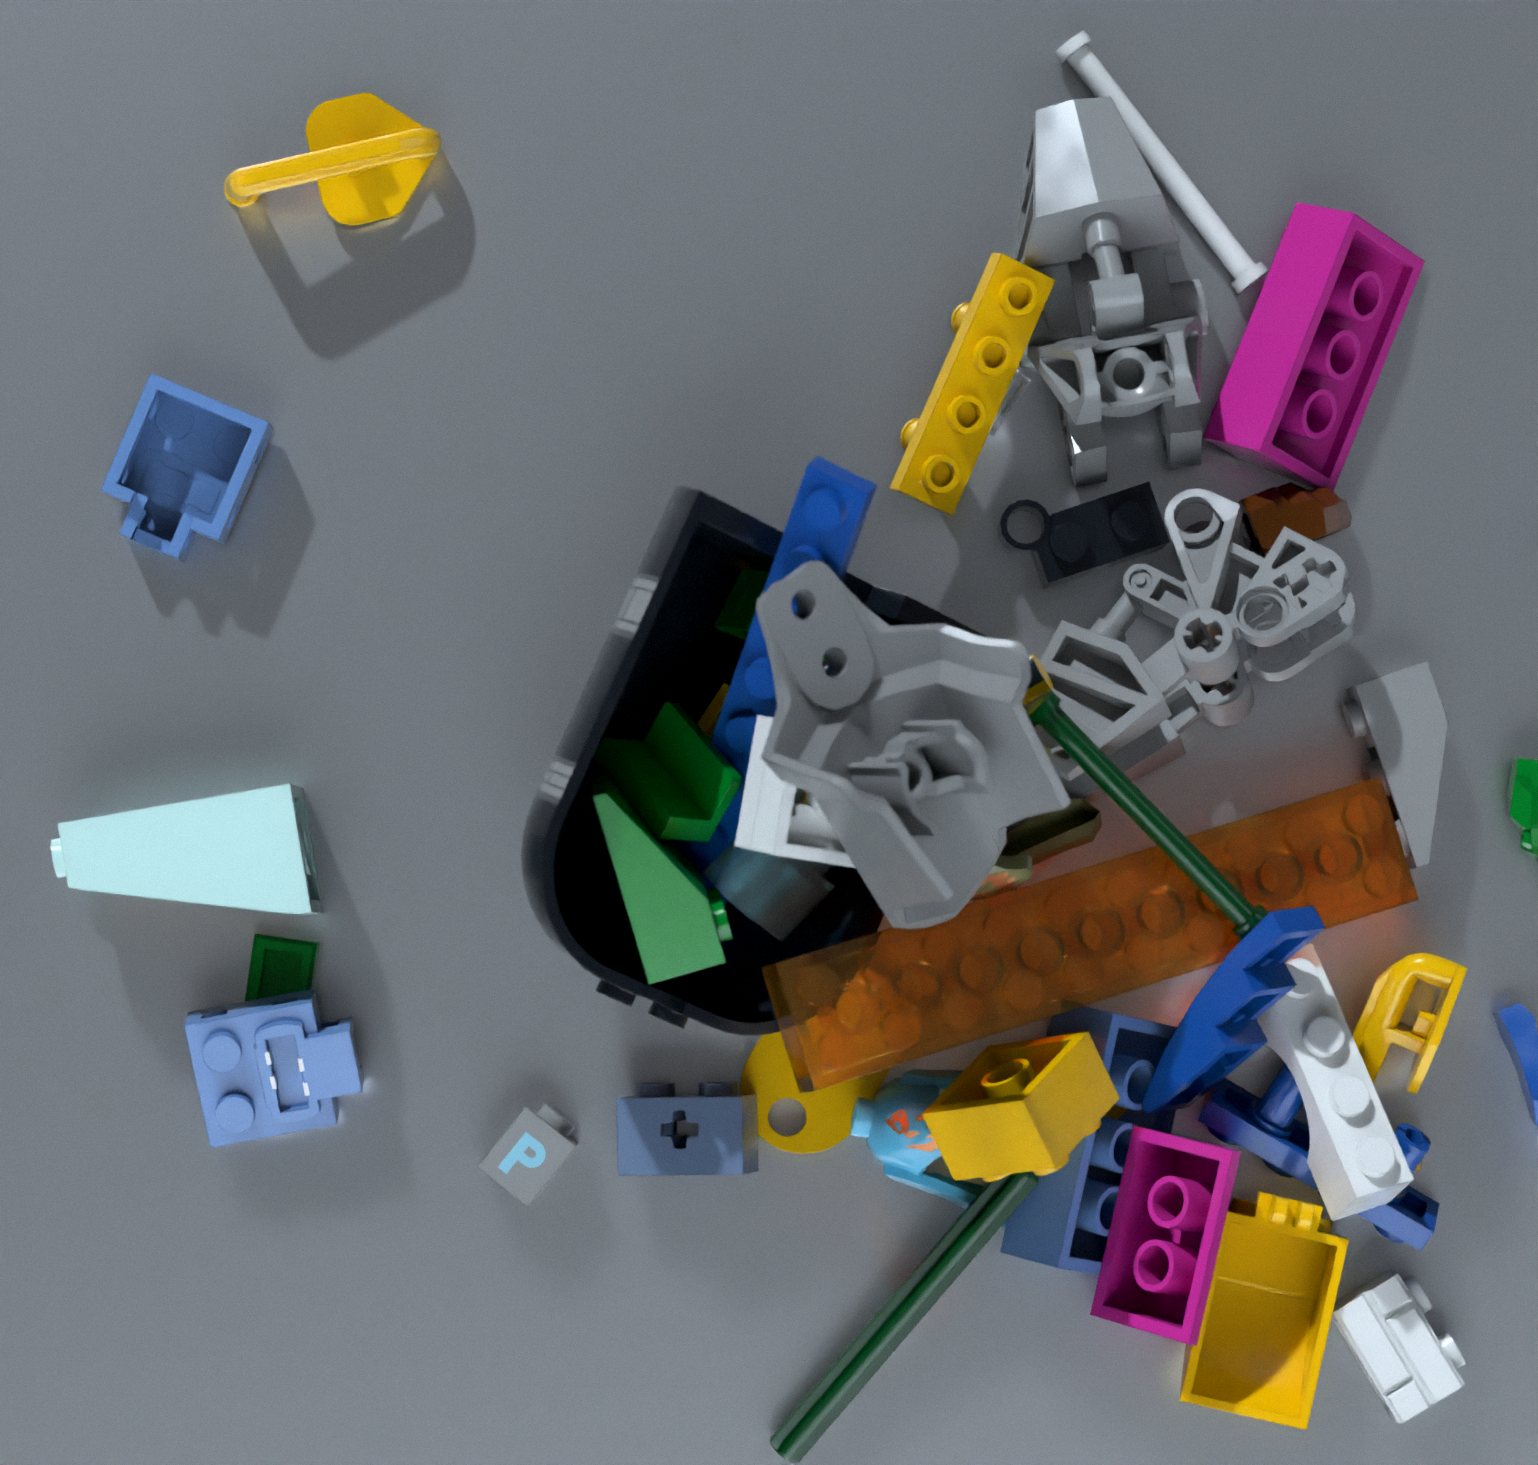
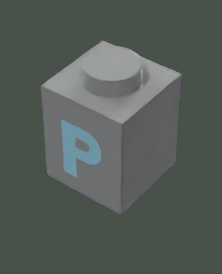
(530, 1152)

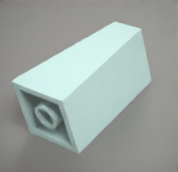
(210, 851)

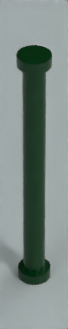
(1145, 814)

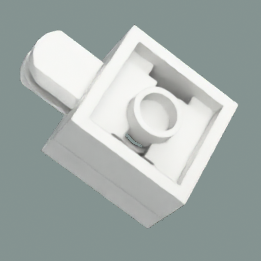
(776, 815)

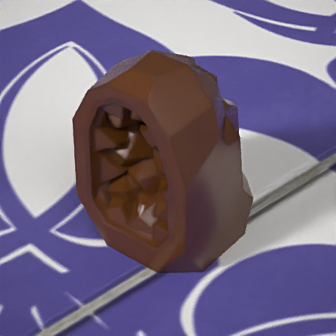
(1307, 512)

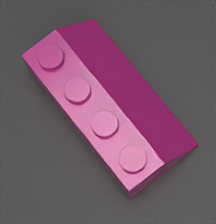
(1314, 346)

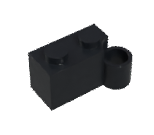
(1090, 534)

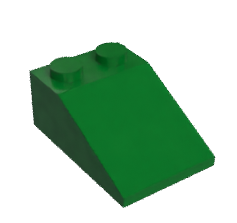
(664, 892)

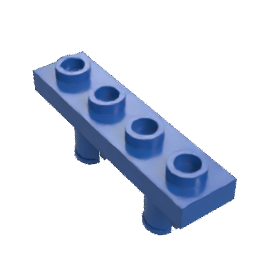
(1272, 1132)

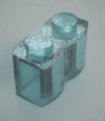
(770, 887)

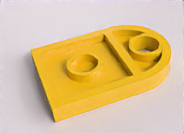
(827, 1110)

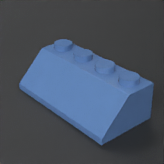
(1072, 1209)

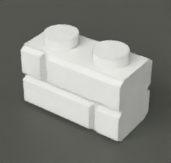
(1396, 1344)

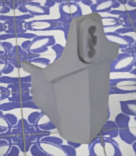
(903, 742)

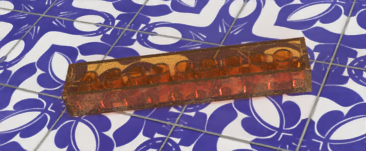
(1078, 937)

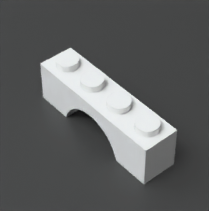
(1351, 1138)

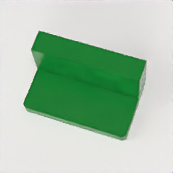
(672, 776)

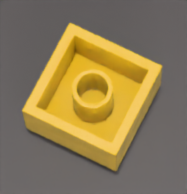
(1021, 1107)

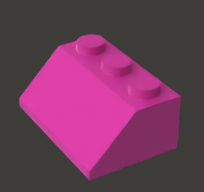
(1165, 1234)

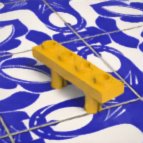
(971, 383)

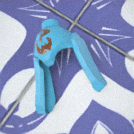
(901, 1137)

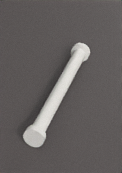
(1164, 164)

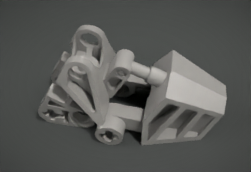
(1097, 196)
(1225, 602)

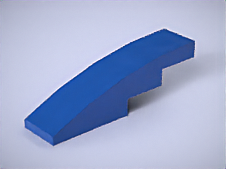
(1222, 1020)

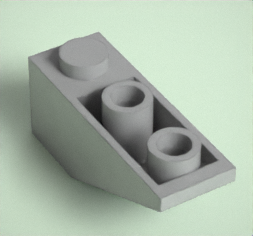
(1406, 747)

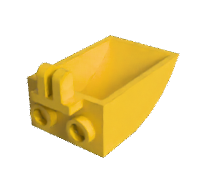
(1266, 1312)

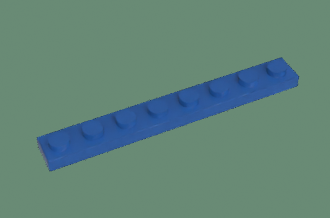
(819, 528)

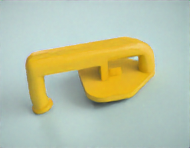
(358, 154)
(1385, 1006)

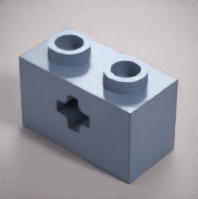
(650, 1138)

